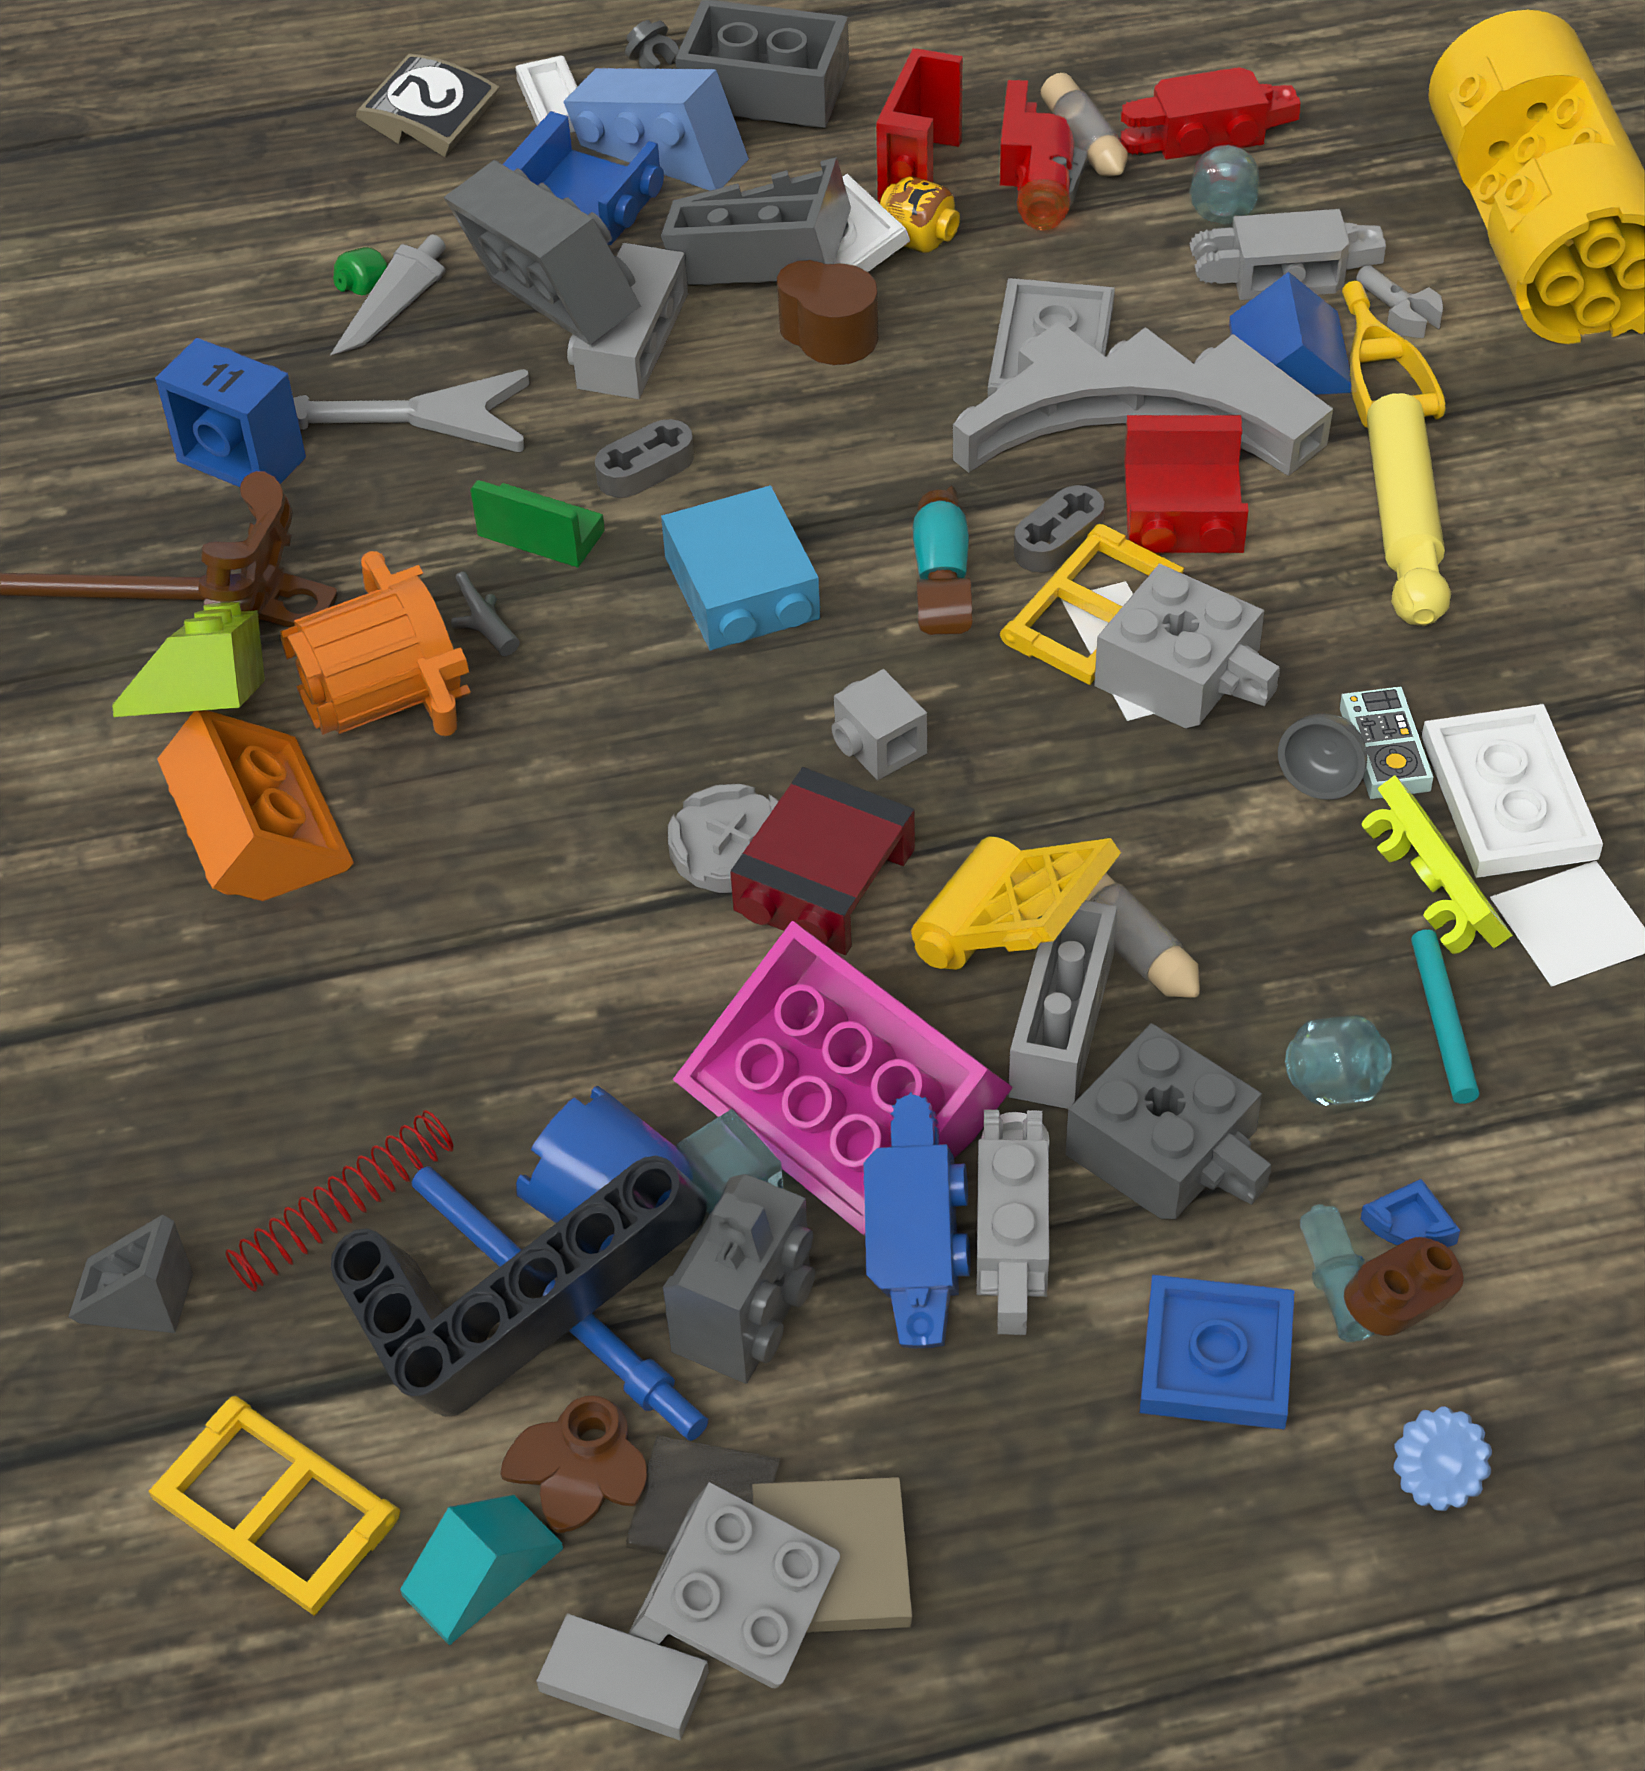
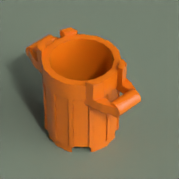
(377, 654)

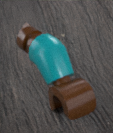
(941, 559)

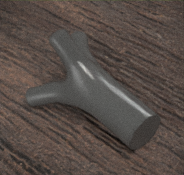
(484, 618)

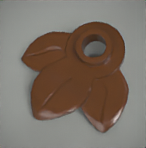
(578, 1472)

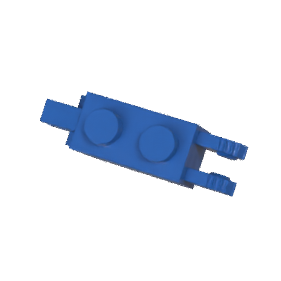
(912, 1223)

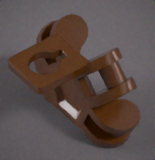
(259, 559)

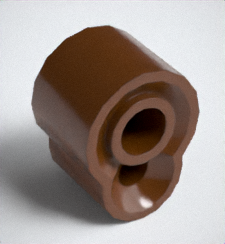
(828, 310)

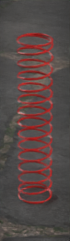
(242, 1259)

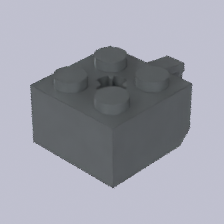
(1168, 1127)
(741, 1278)

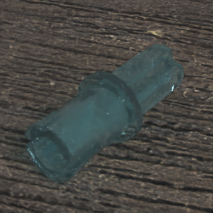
(1334, 1265)

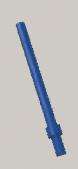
(644, 1380)

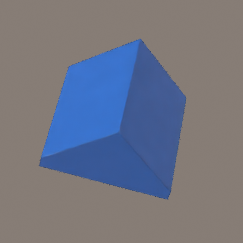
(1296, 335)

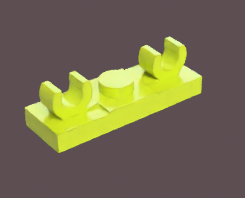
(1436, 867)

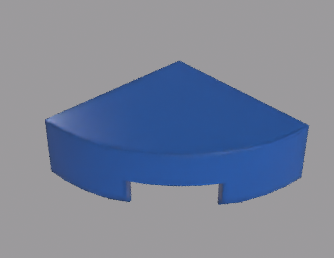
(1410, 1214)

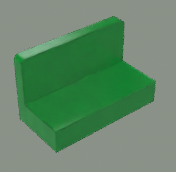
(535, 522)

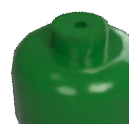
(359, 270)

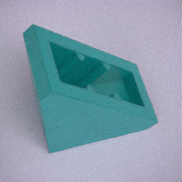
(476, 1562)

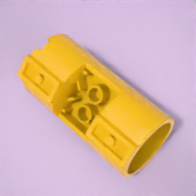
(1547, 172)

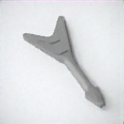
(451, 411)

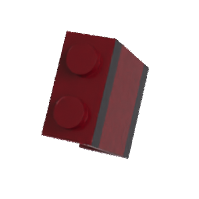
(820, 856)

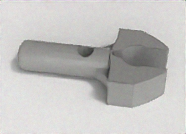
(1408, 311)

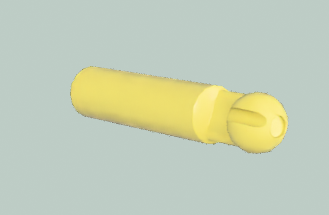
(1408, 507)

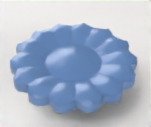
(1442, 1458)

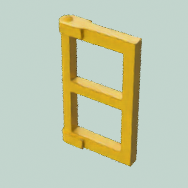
(1022, 638)
(239, 1543)

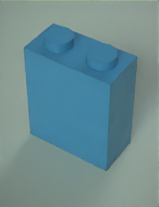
(741, 567)

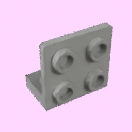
(738, 1586)

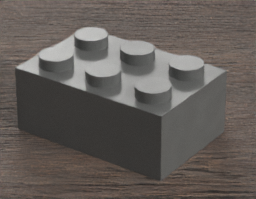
(770, 59)

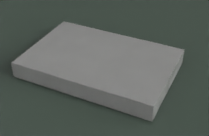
(1037, 305)

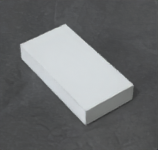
(546, 86)

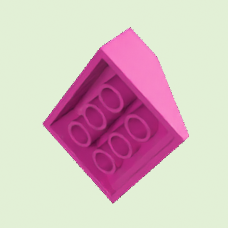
(817, 1062)

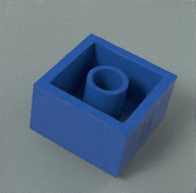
(230, 414)

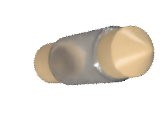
(1088, 125)
(1148, 943)

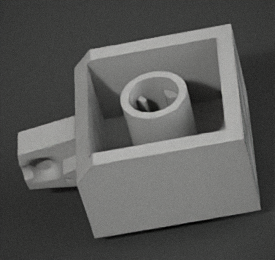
(1183, 649)

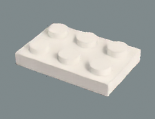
(1511, 791)

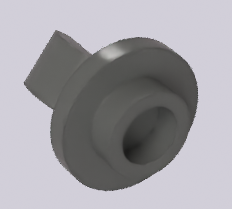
(649, 39)

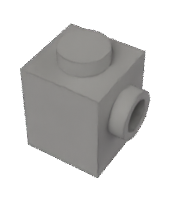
(879, 724)

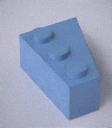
(677, 108)

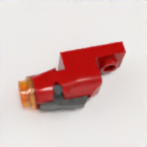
(1038, 159)

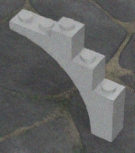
(1073, 385)

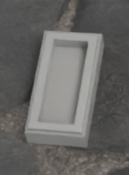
(623, 1676)

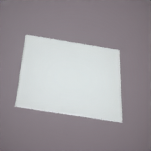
(1573, 923)

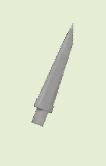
(401, 283)

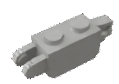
(1012, 1218)

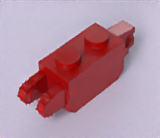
(1206, 112)

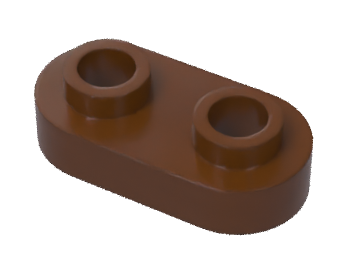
(1403, 1286)

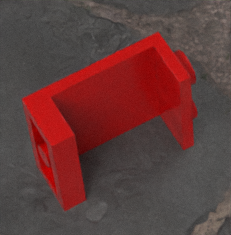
(919, 112)
(1184, 483)

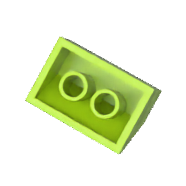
(201, 666)

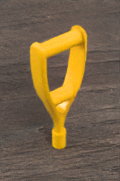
(1377, 342)

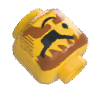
(924, 211)

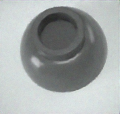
(1323, 756)

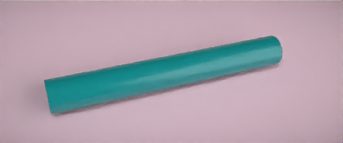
(1445, 1017)

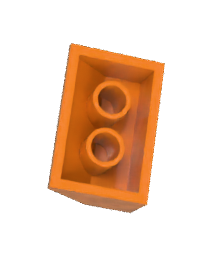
(251, 807)

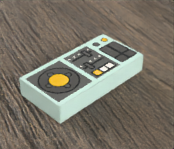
(1390, 739)

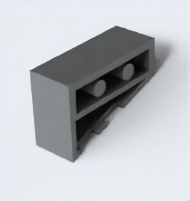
(761, 229)

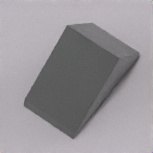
(136, 1281)

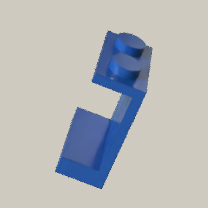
(593, 184)

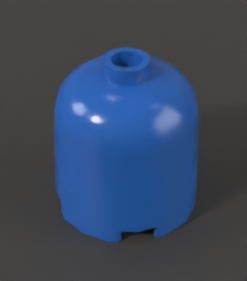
(587, 1150)

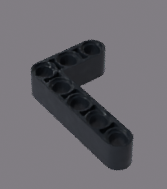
(515, 1290)

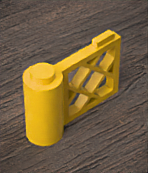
(998, 898)

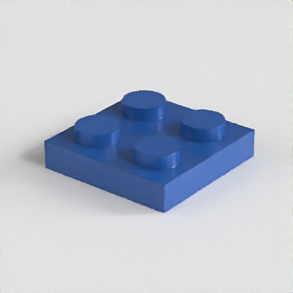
(1218, 1352)

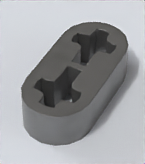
(644, 458)
(1053, 523)

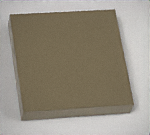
(868, 1530)

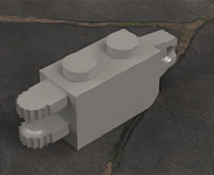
(1266, 246)

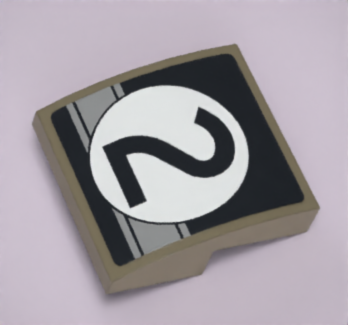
(429, 102)

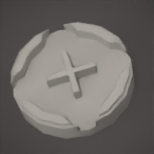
(715, 832)

